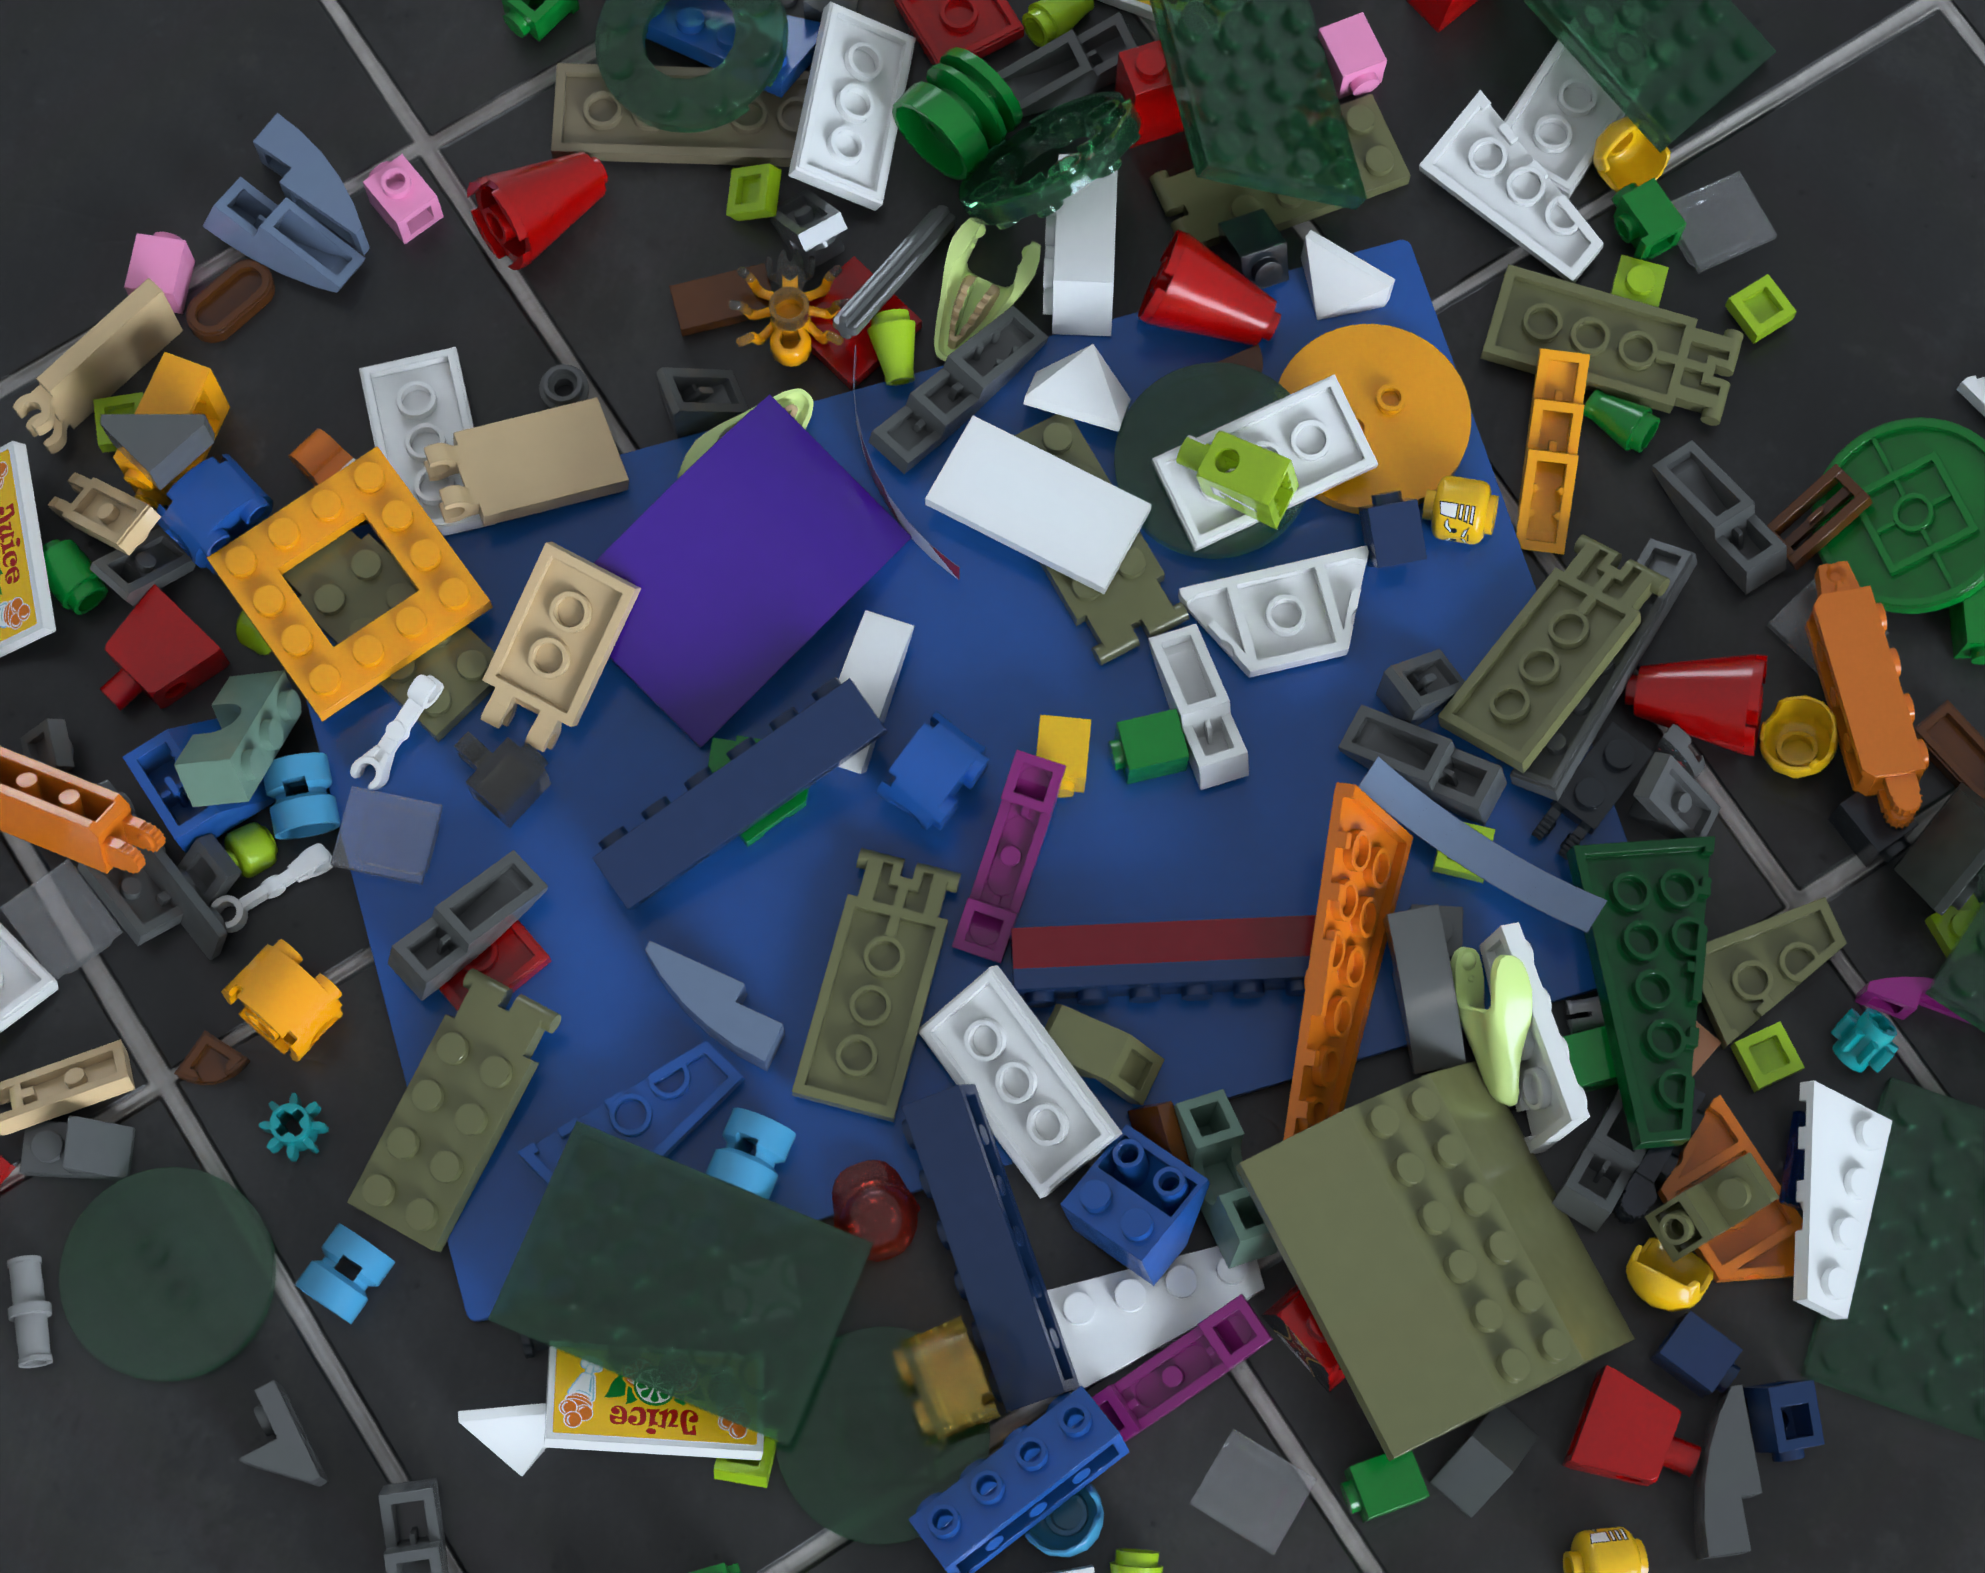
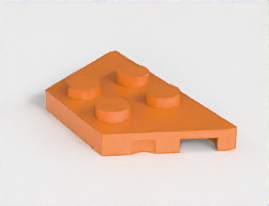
(1761, 1243)

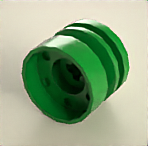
(957, 113)

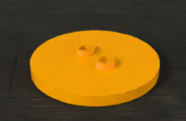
(1403, 400)

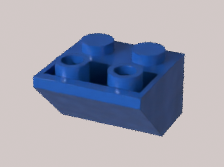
(156, 774)
(1137, 1204)

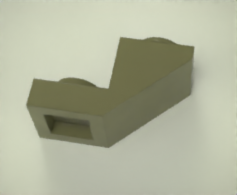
(1105, 1053)
(1711, 1207)

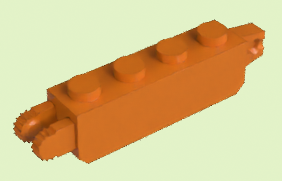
(1866, 694)
(72, 816)

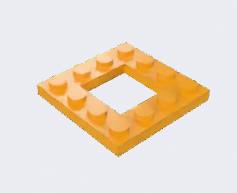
(359, 492)

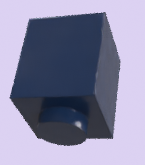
(1392, 530)
(1698, 1355)

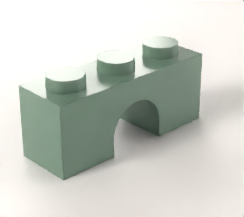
(255, 721)
(1214, 1149)

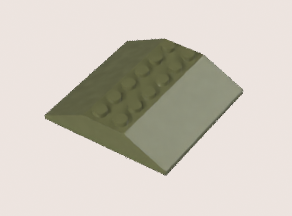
(1433, 1255)

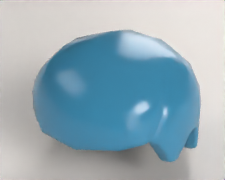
(1071, 1526)

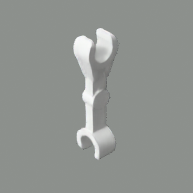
(421, 695)
(308, 864)

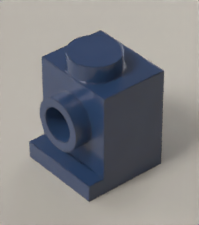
(1784, 1418)

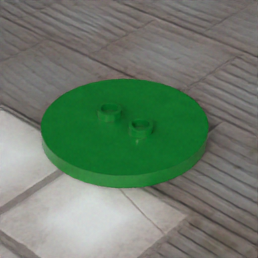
(1927, 517)

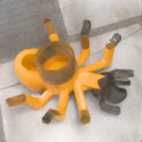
(789, 309)

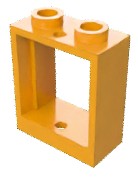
(175, 389)

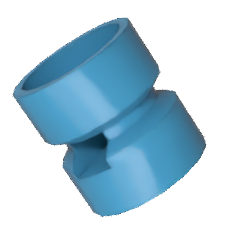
(302, 813)
(735, 1164)
(334, 1289)

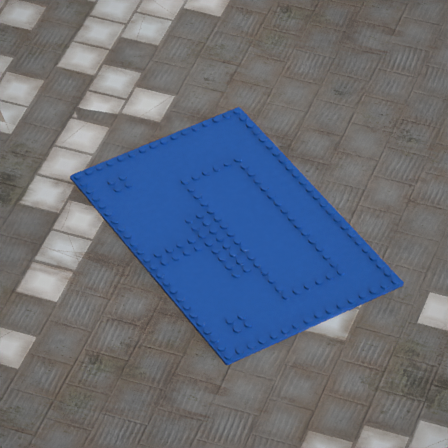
(990, 661)

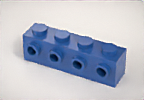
(1019, 1483)

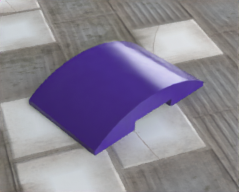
(743, 567)

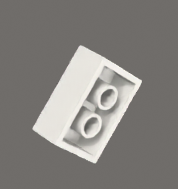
(1081, 260)

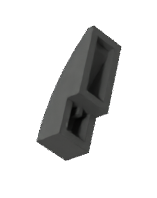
(1069, 66)
(1721, 517)
(1427, 761)
(466, 925)
(1425, 988)
(1600, 1170)
(1723, 1478)
(413, 1527)

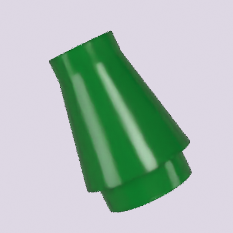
(1624, 421)

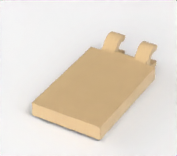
(99, 363)
(528, 464)
(557, 643)

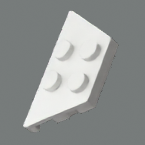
(1282, 612)

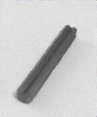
(894, 272)

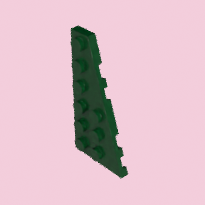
(1649, 972)

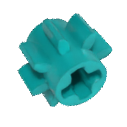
(1864, 1040)
(304, 1117)

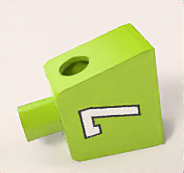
(1258, 485)

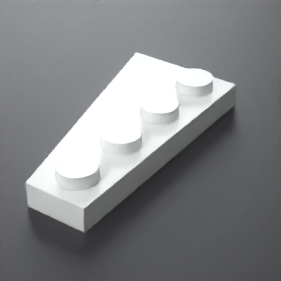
(1502, 183)
(1547, 1080)
(1837, 1196)
(1124, 1317)

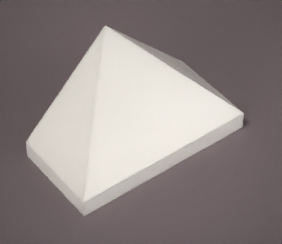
(1341, 280)
(1080, 389)
(509, 1432)

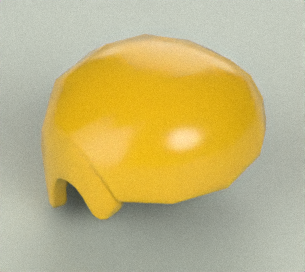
(1627, 156)
(1799, 737)
(1664, 1282)

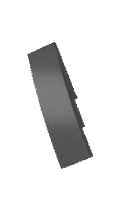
(958, 389)

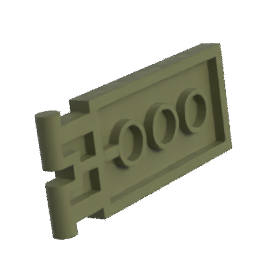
(1212, 202)
(1632, 346)
(360, 581)
(1135, 591)
(1551, 654)
(876, 987)
(453, 1112)

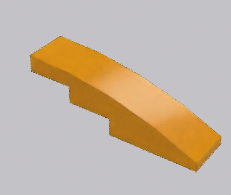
(1551, 450)

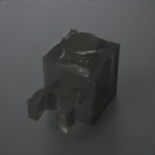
(506, 779)

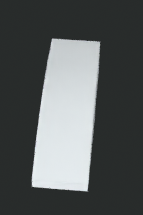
(875, 669)
(1202, 706)

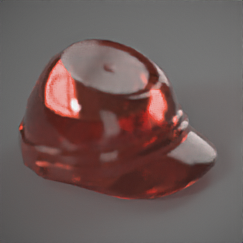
(875, 1206)

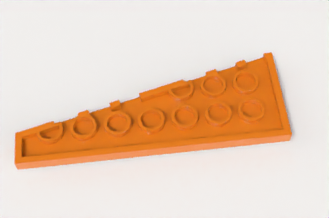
(1357, 890)

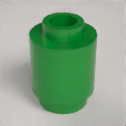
(71, 577)

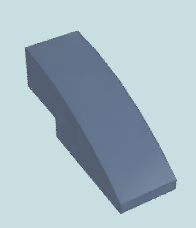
(310, 180)
(282, 237)
(717, 1006)

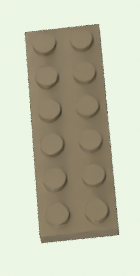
(595, 123)

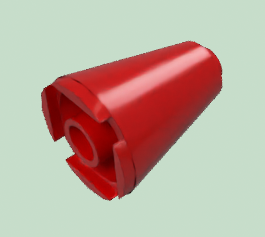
(535, 204)
(1206, 296)
(1705, 697)

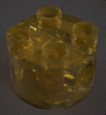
(947, 1379)

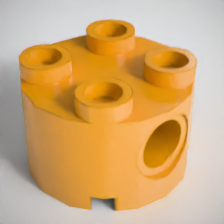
(285, 1000)

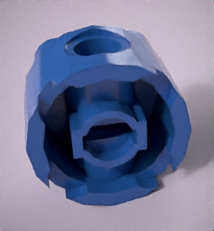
(213, 508)
(933, 772)

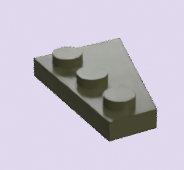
(1763, 964)

